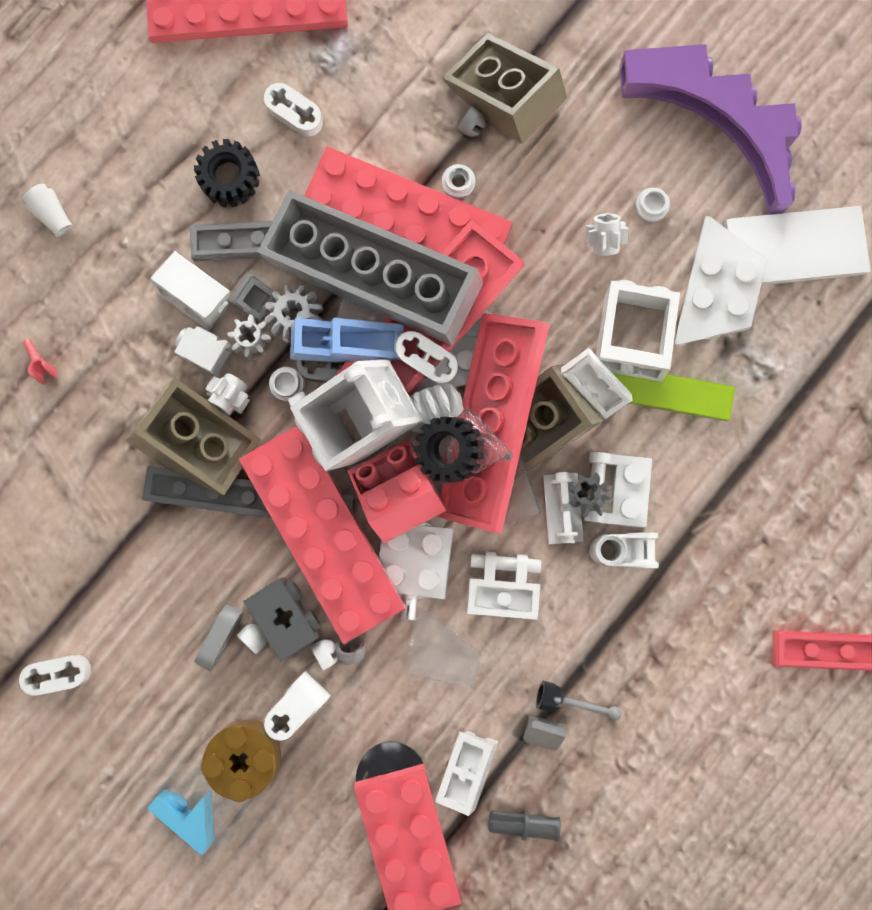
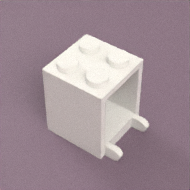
(374, 403)

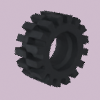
(222, 154)
(468, 449)

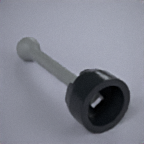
(551, 697)

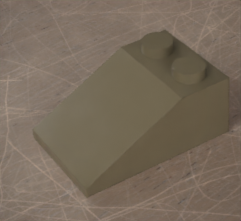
(507, 86)
(555, 417)
(193, 438)

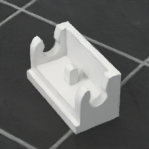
(190, 290)
(466, 772)

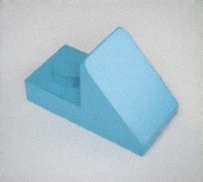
(192, 826)

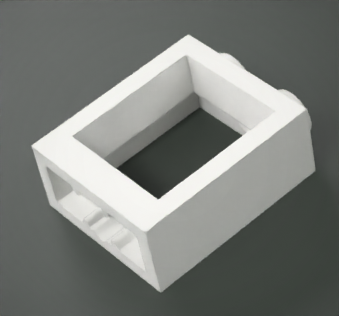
(630, 361)

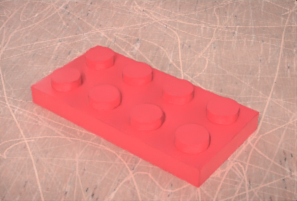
(407, 840)

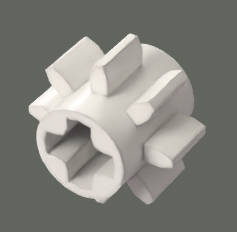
(607, 234)
(242, 343)
(227, 394)

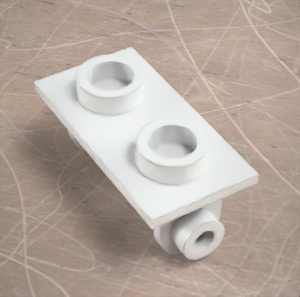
(563, 520)

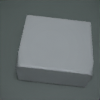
(251, 296)
(544, 733)

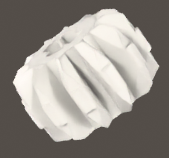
(282, 309)
(436, 403)

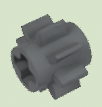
(581, 495)

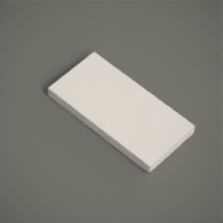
(807, 243)

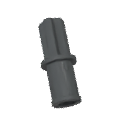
(524, 825)

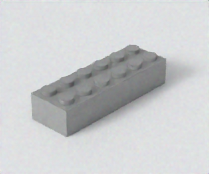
(371, 267)

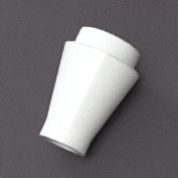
(47, 209)

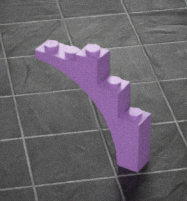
(729, 101)

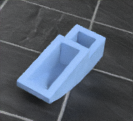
(343, 340)

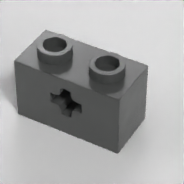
(265, 610)

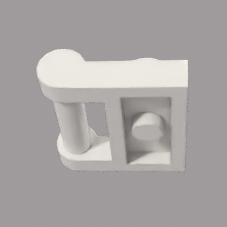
(629, 489)

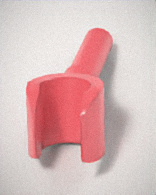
(38, 365)

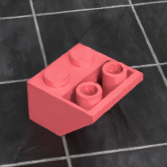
(395, 491)

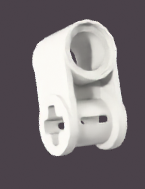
(631, 550)
(299, 703)

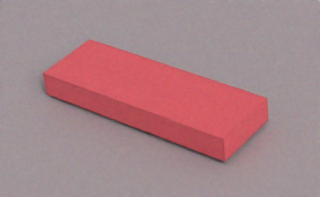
(822, 650)

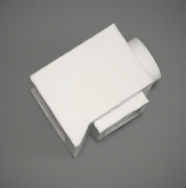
(203, 349)

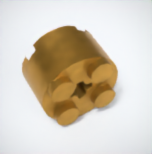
(227, 774)

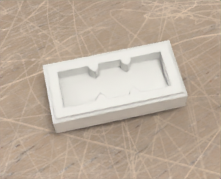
(596, 383)

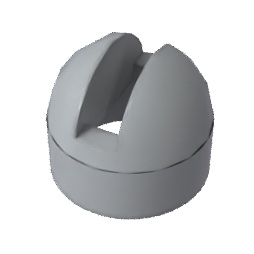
(472, 118)
(353, 657)

